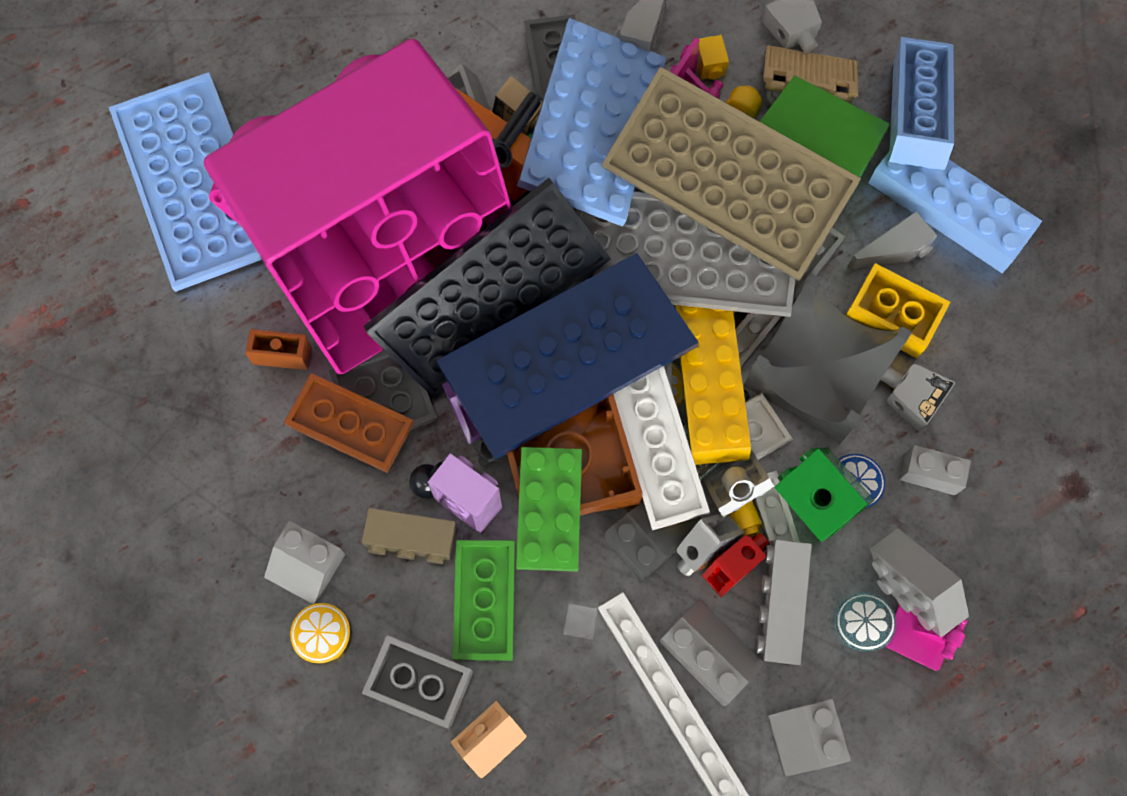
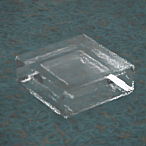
(580, 622)

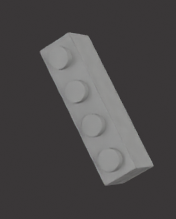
(785, 602)

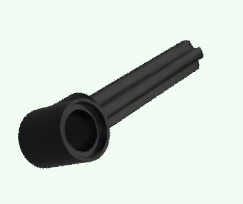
(514, 128)

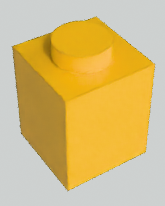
(712, 58)

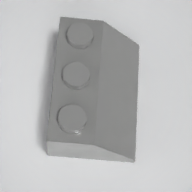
(711, 653)

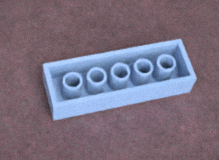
(922, 104)
(960, 208)

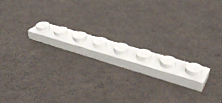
(670, 698)

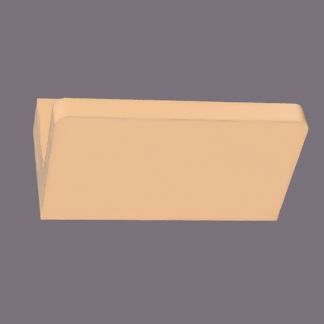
(488, 739)

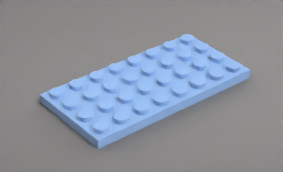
(581, 116)
(165, 147)

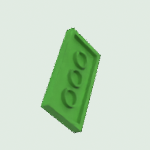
(549, 509)
(484, 600)

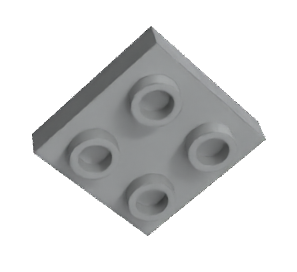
(737, 484)

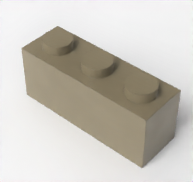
(409, 535)

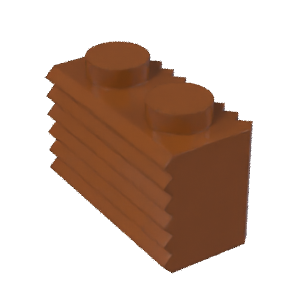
(278, 349)

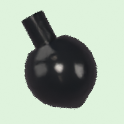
(419, 480)

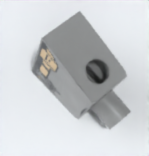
(916, 393)

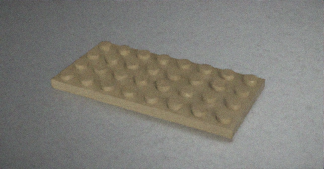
(730, 173)

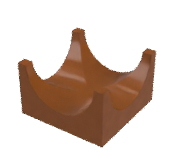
(606, 464)

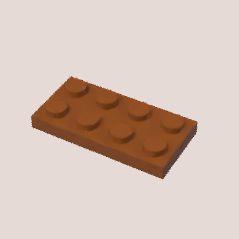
(349, 422)

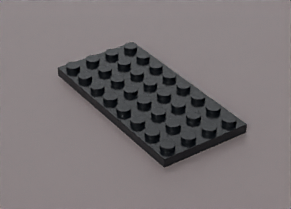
(495, 277)

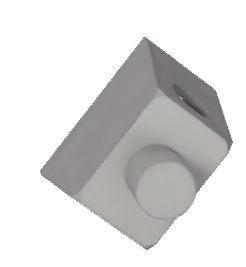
(793, 23)

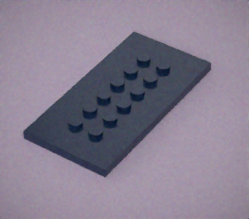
(566, 355)

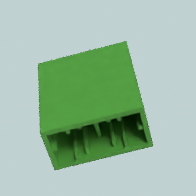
(826, 125)

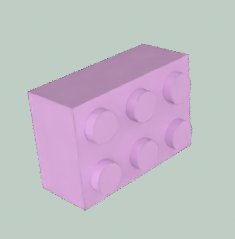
(466, 492)

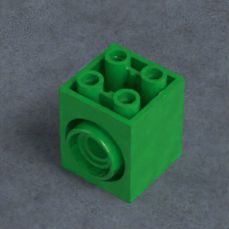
(804, 487)

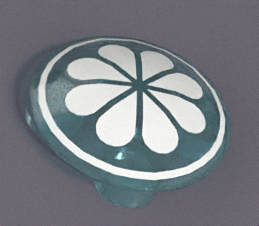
(865, 622)

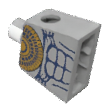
(707, 542)

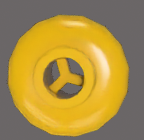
(745, 100)

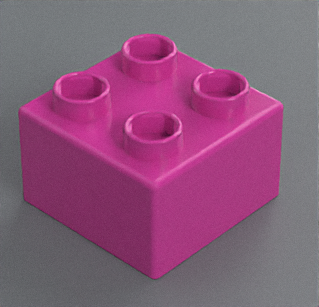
(362, 191)

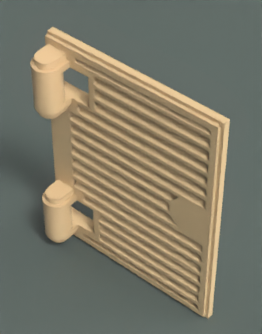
(814, 68)

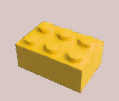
(893, 302)

